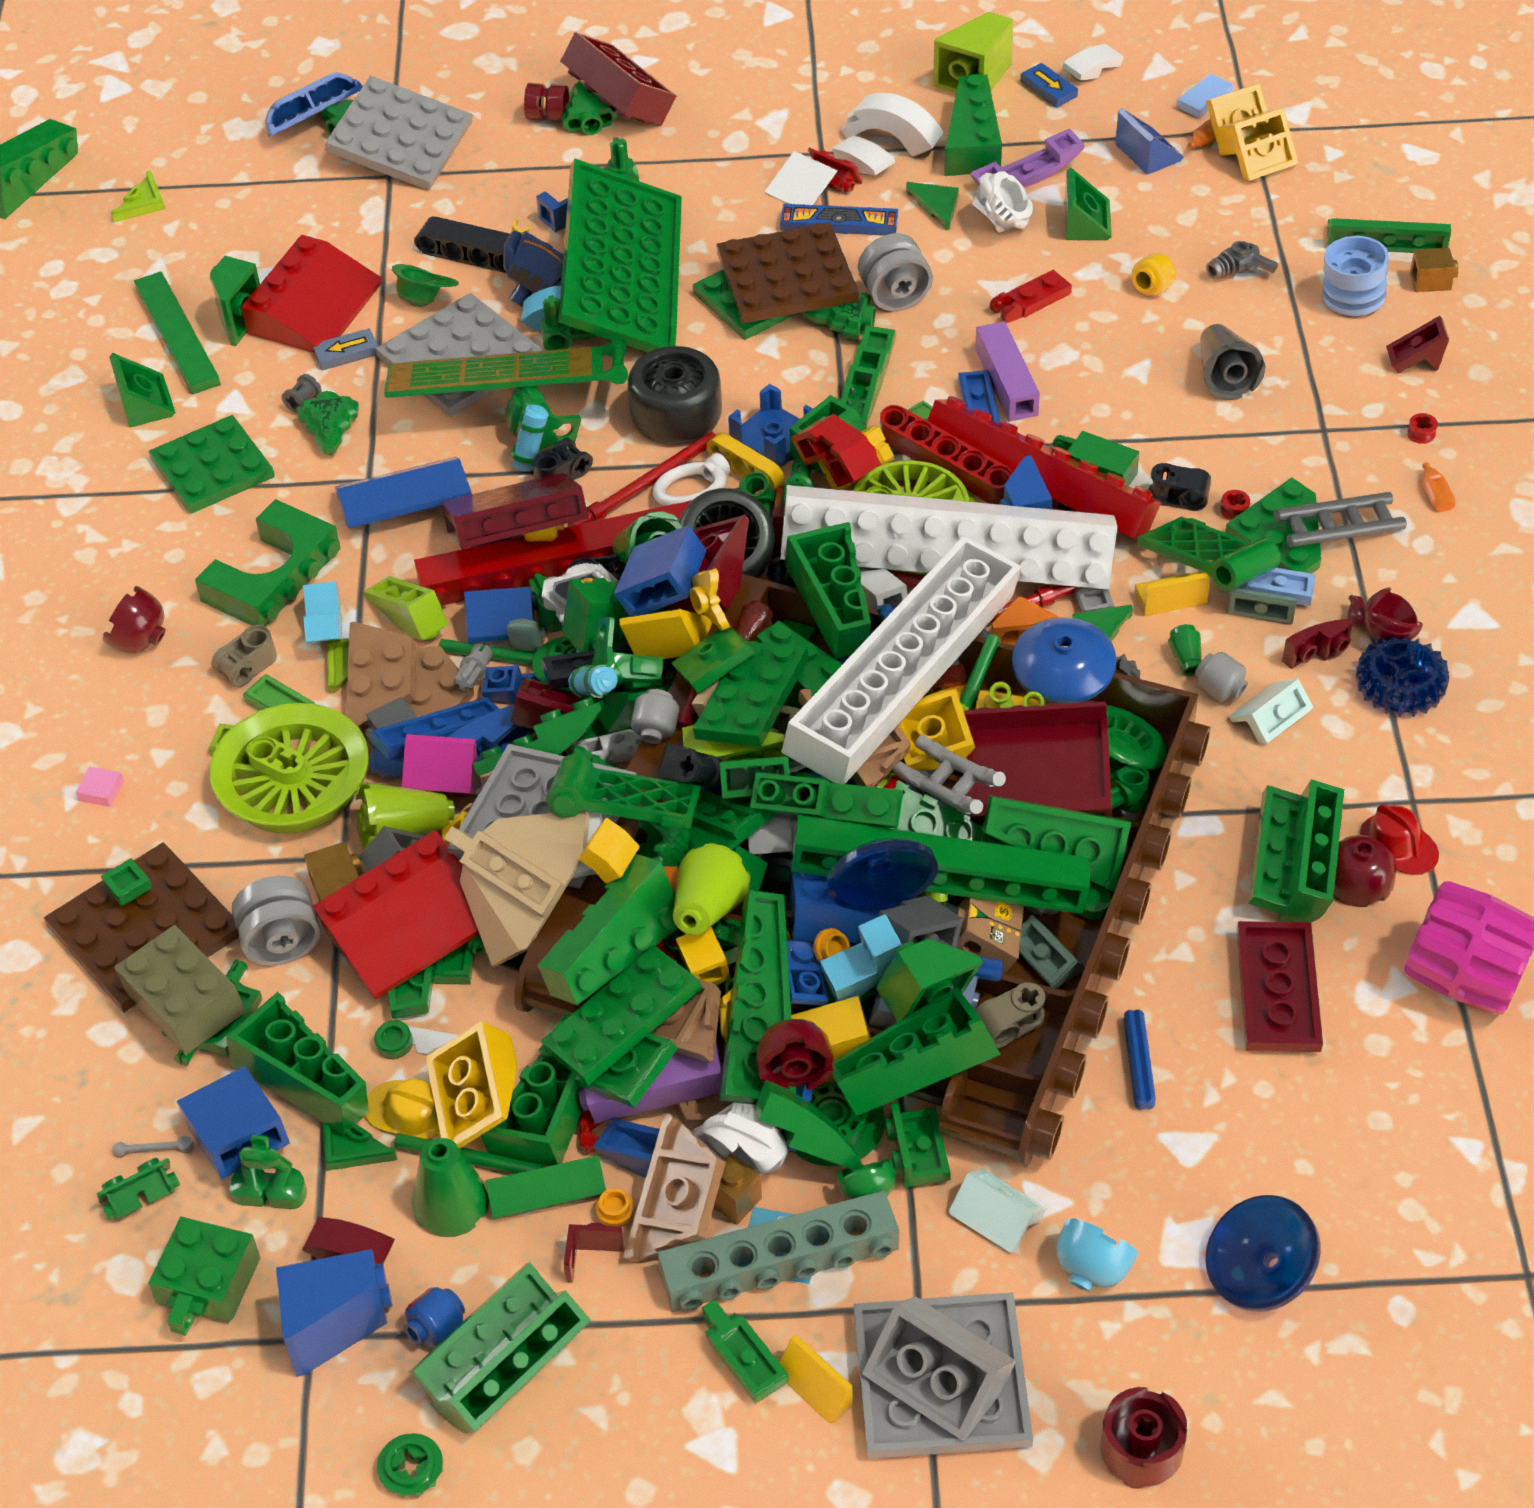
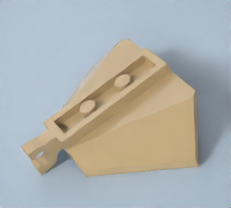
(518, 875)

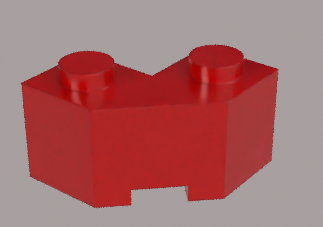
(841, 448)

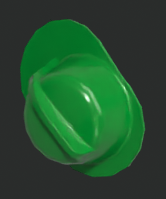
(419, 285)

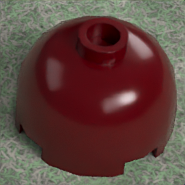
(136, 622)
(1363, 871)
(795, 1054)

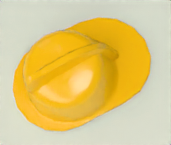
(404, 1108)

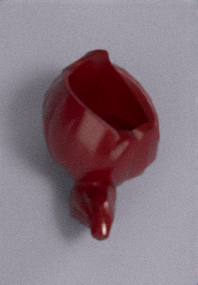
(1384, 615)

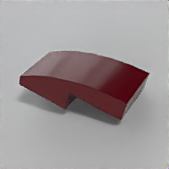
(1321, 639)
(339, 1237)

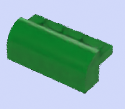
(1297, 851)
(498, 1349)

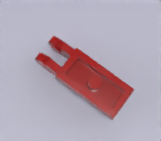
(1031, 296)

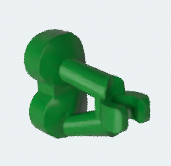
(253, 1185)

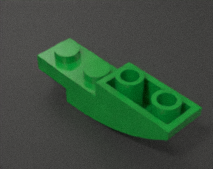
(554, 733)
(826, 800)

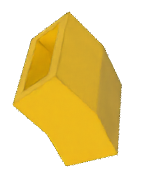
(609, 851)

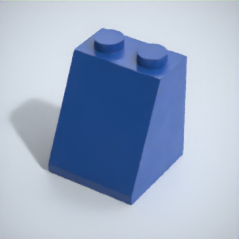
(330, 1306)

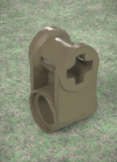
(247, 656)
(1012, 1017)

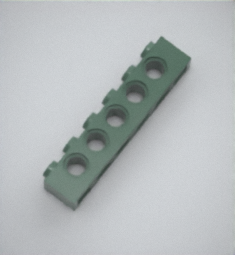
(790, 1234)

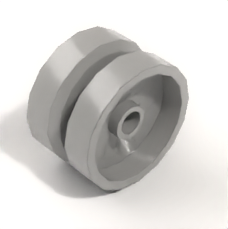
(895, 272)
(275, 920)

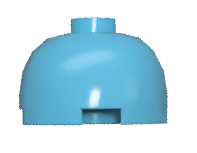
(1093, 1256)

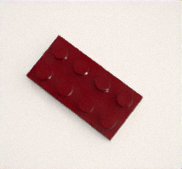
(1279, 987)

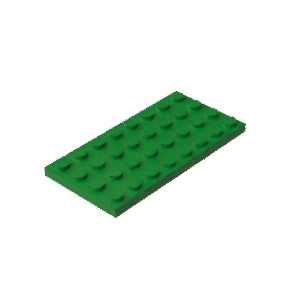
(620, 258)

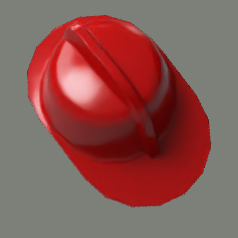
(1401, 833)

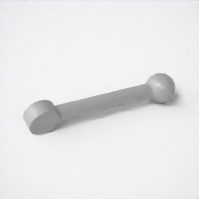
(183, 1144)

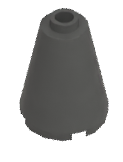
(1230, 363)

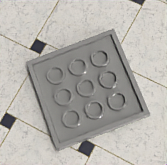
(399, 132)
(457, 331)
(519, 788)
(899, 1429)

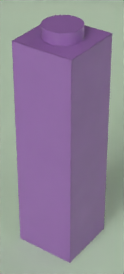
(1007, 371)
(678, 1082)

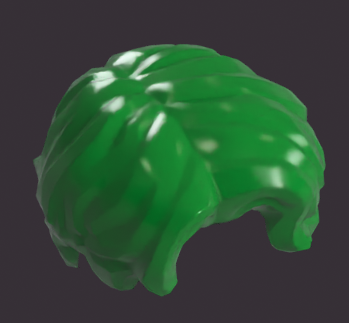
(664, 842)

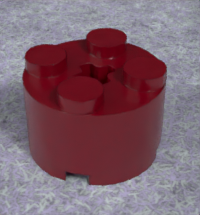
(1143, 1437)

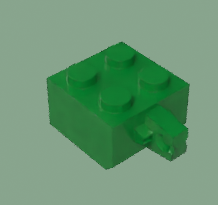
(203, 1272)

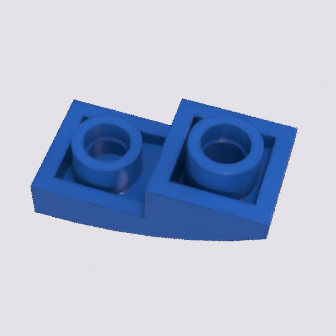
(504, 682)

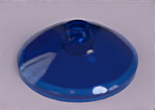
(882, 874)
(1249, 1240)

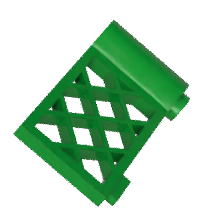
(1233, 558)
(581, 786)

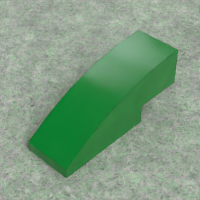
(805, 1126)

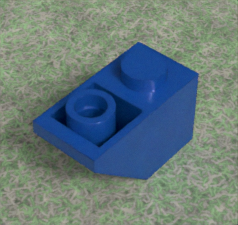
(805, 974)

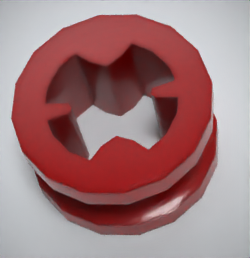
(1425, 421)
(1234, 503)

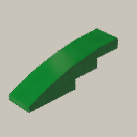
(868, 370)

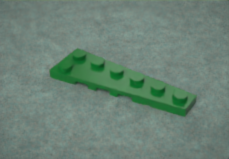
(758, 993)

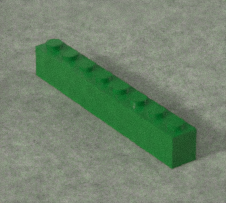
(964, 865)

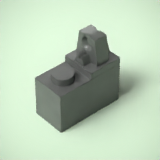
(924, 919)

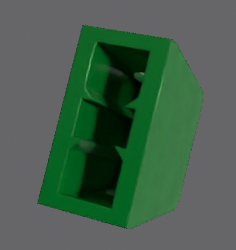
(739, 774)

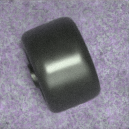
(675, 395)
(729, 503)

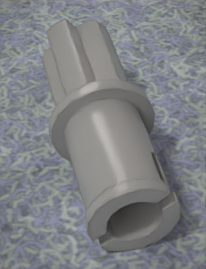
(473, 667)

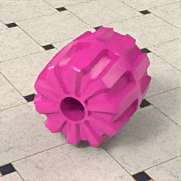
(1471, 947)

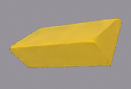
(816, 1380)

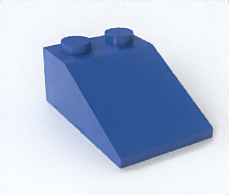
(815, 910)

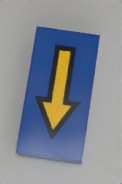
(1049, 85)

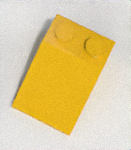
(472, 1082)

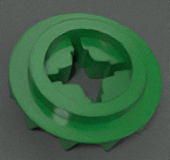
(392, 1460)

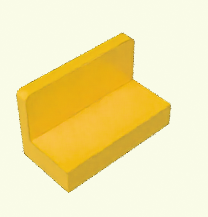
(1173, 593)

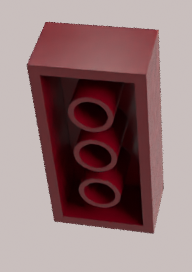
(617, 79)

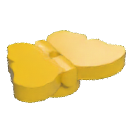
(704, 597)

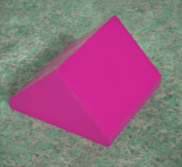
(440, 764)

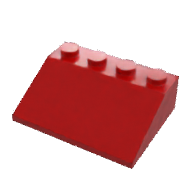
(309, 295)
(400, 915)

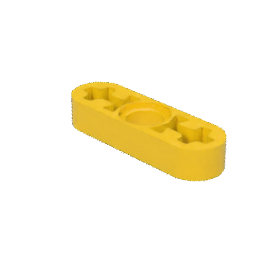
(744, 459)

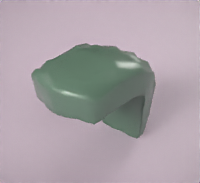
(525, 635)

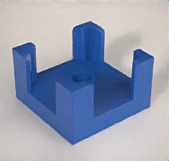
(768, 428)

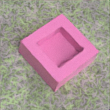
(99, 786)

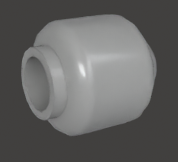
(1221, 676)
(655, 716)

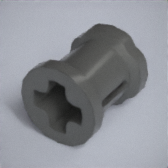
(301, 392)

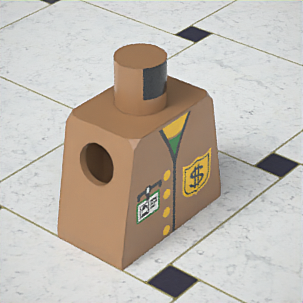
(990, 929)

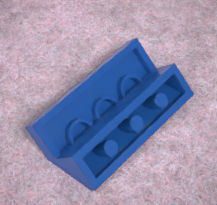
(402, 491)

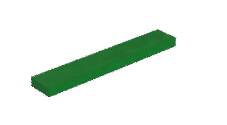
(177, 332)

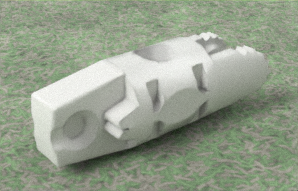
(613, 747)

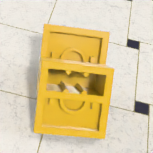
(1252, 132)

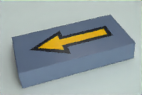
(346, 349)

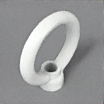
(714, 469)

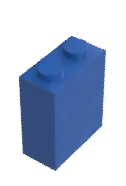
(660, 572)
(227, 1116)

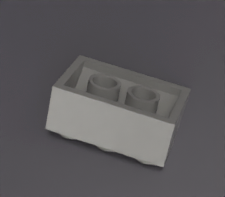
(938, 1367)

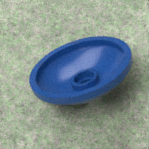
(1060, 672)

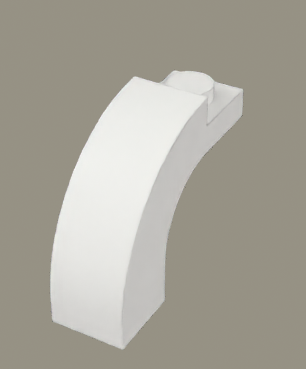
(898, 116)

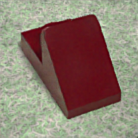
(1422, 343)

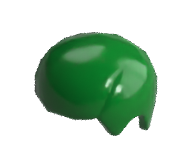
(868, 1180)

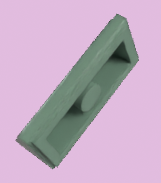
(1261, 605)
(1047, 953)

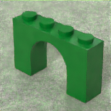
(262, 596)

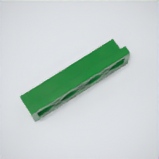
(1394, 235)

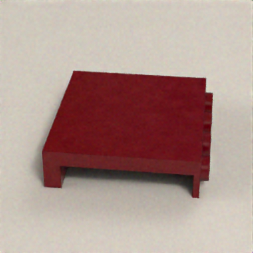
(514, 509)
(1047, 754)

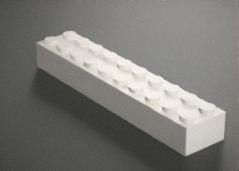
(920, 531)
(900, 661)

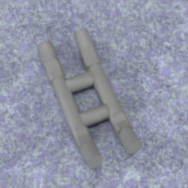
(949, 762)

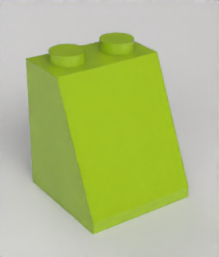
(974, 48)

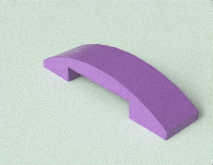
(1058, 152)

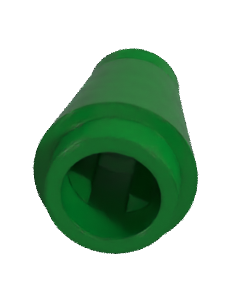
(1186, 647)

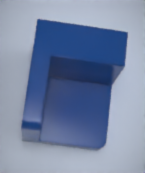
(551, 211)

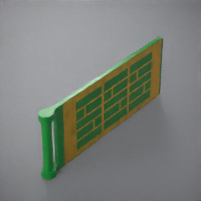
(506, 371)

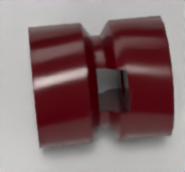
(556, 98)

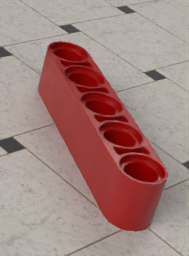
(938, 443)

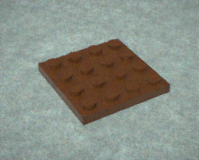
(787, 272)
(105, 933)

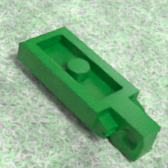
(743, 1352)

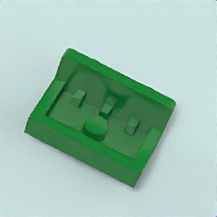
(919, 1146)

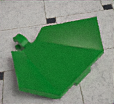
(724, 820)

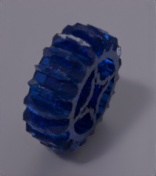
(1402, 676)

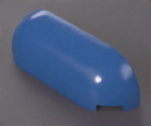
(309, 101)

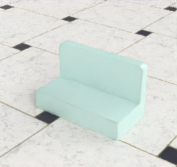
(1274, 709)
(995, 1209)

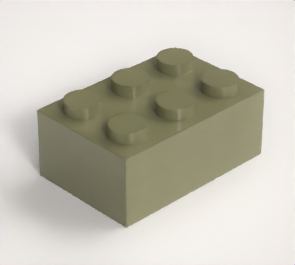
(180, 989)

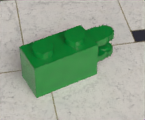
(1106, 454)

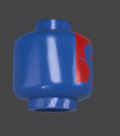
(433, 1316)

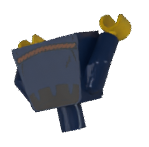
(530, 264)

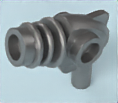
(1238, 260)

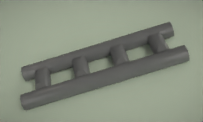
(1329, 530)

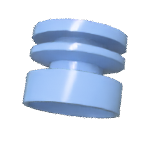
(1355, 275)

